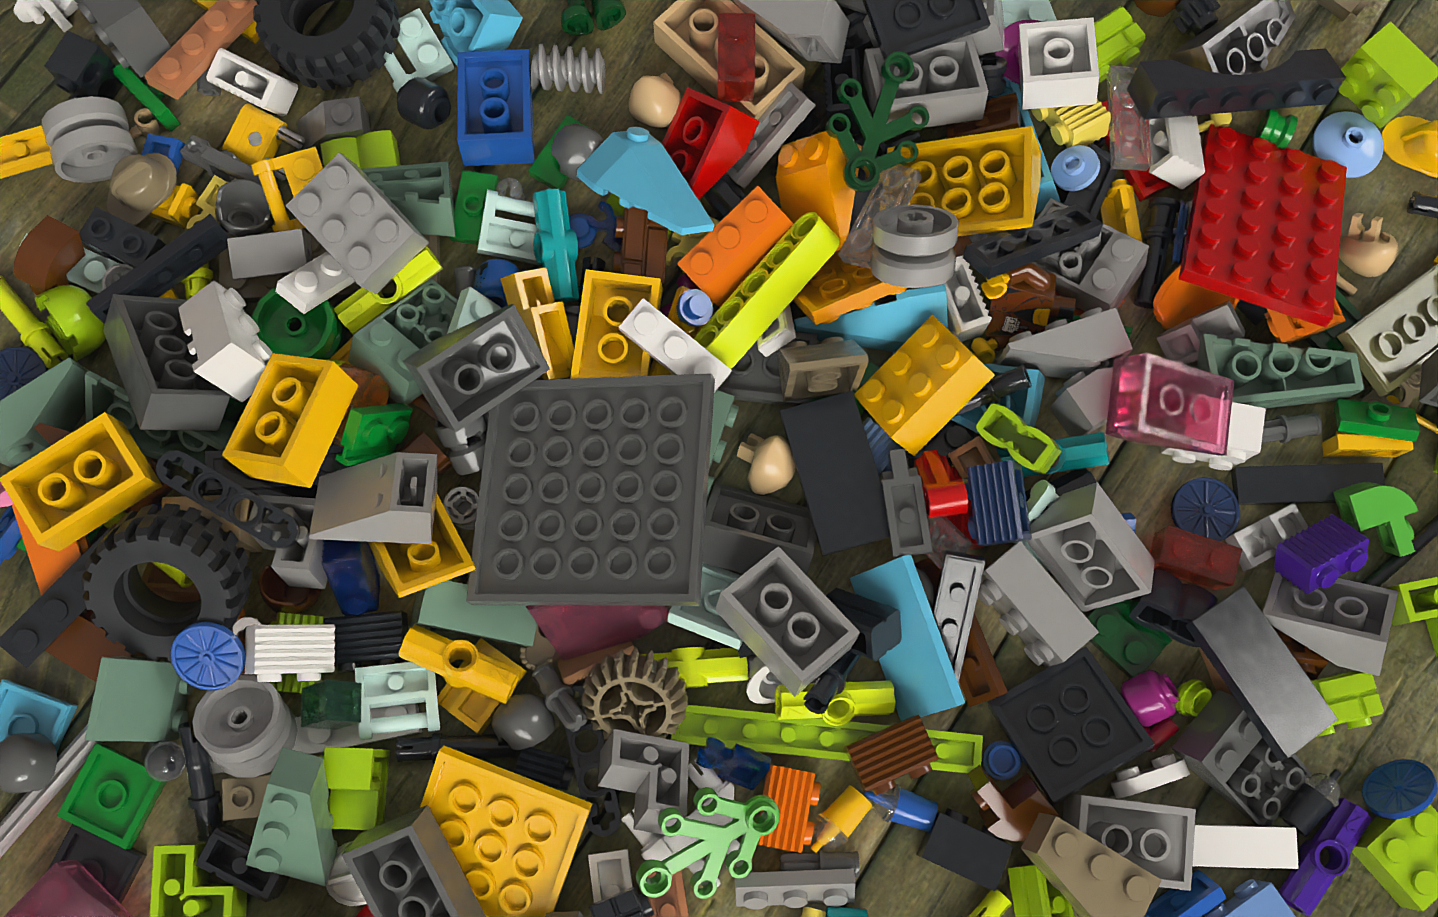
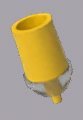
(840, 819)

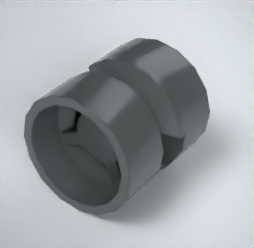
(466, 445)

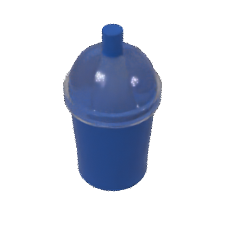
(904, 808)

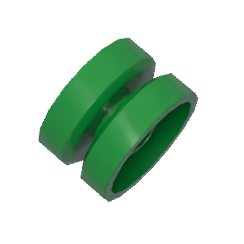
(292, 333)

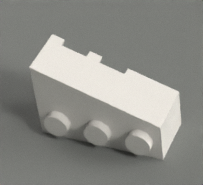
(224, 340)

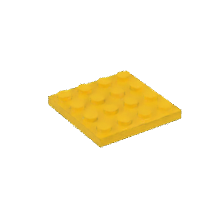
(505, 832)

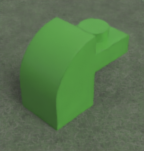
(1382, 507)

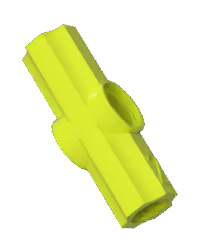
(366, 306)
(706, 666)
(856, 699)

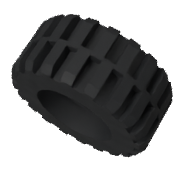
(329, 58)
(171, 537)

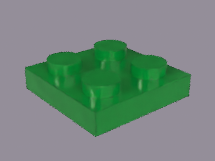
(111, 796)

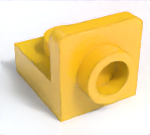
(178, 206)

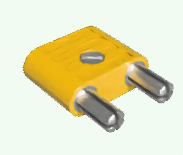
(258, 136)

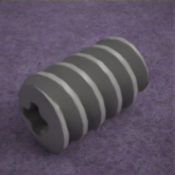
(568, 69)

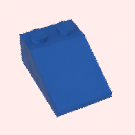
(495, 108)

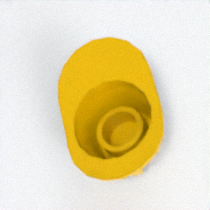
(1413, 143)

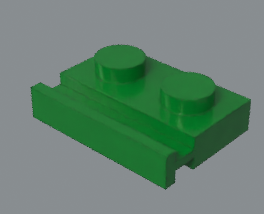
(373, 432)

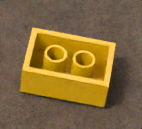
(923, 385)
(290, 420)
(80, 482)

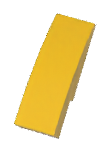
(543, 317)

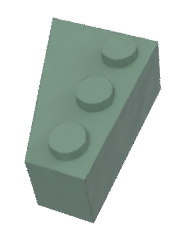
(420, 194)
(294, 821)

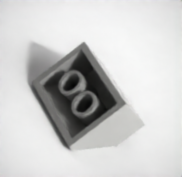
(1092, 549)

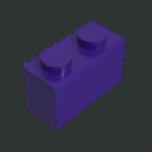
(1321, 554)

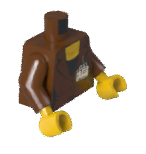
(1020, 303)

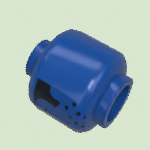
(488, 279)

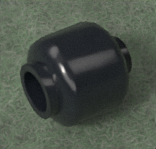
(423, 103)

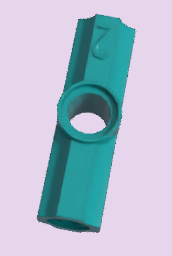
(555, 243)
(1076, 453)

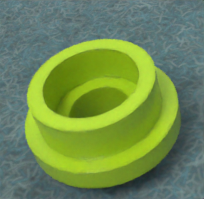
(1193, 697)

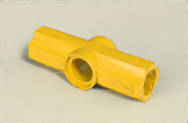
(438, 652)

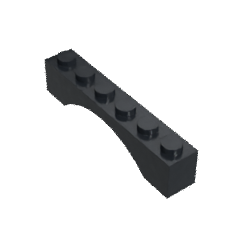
(1180, 90)

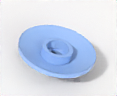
(1333, 142)

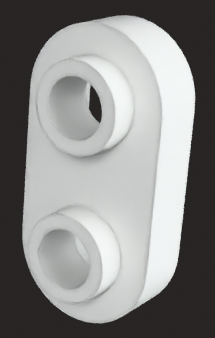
(1164, 770)

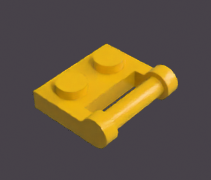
(299, 169)

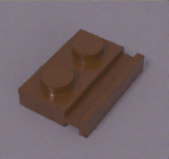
(999, 115)

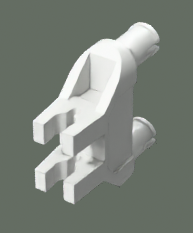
(661, 846)

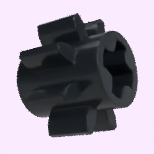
(1196, 15)

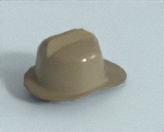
(140, 186)

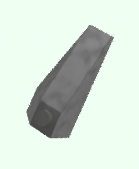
(1240, 40)

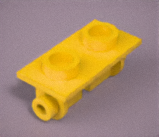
(1120, 209)

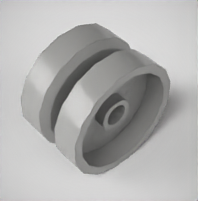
(87, 138)
(914, 245)
(244, 726)

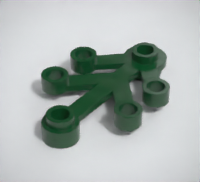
(874, 127)

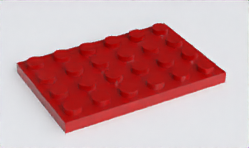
(1266, 225)

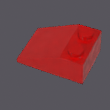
(707, 139)

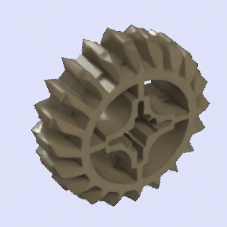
(642, 688)

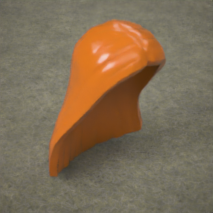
(1182, 300)

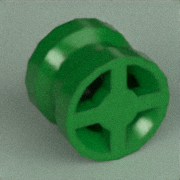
(1276, 128)

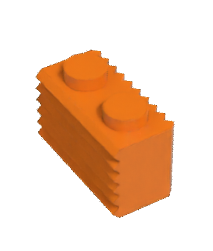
(793, 794)

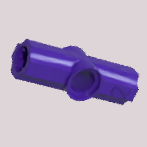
(1339, 836)

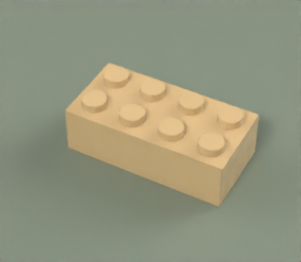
(690, 38)

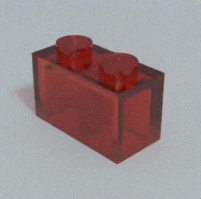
(736, 57)
(1195, 557)

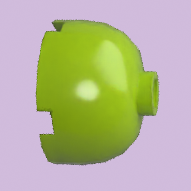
(72, 320)

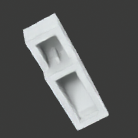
(1245, 846)

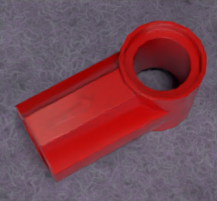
(941, 490)

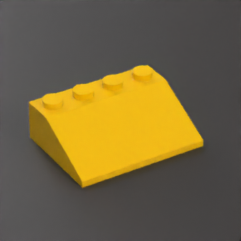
(981, 179)

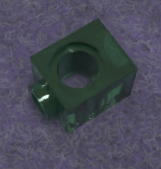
(331, 704)

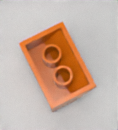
(735, 246)

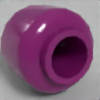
(1150, 696)

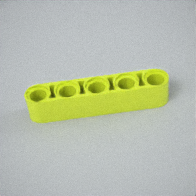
(768, 289)

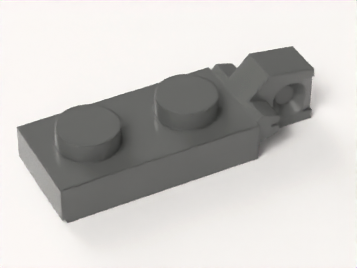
(222, 164)
(905, 508)

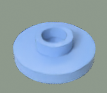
(1075, 168)

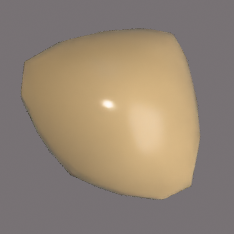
(654, 100)
(1369, 251)
(770, 463)

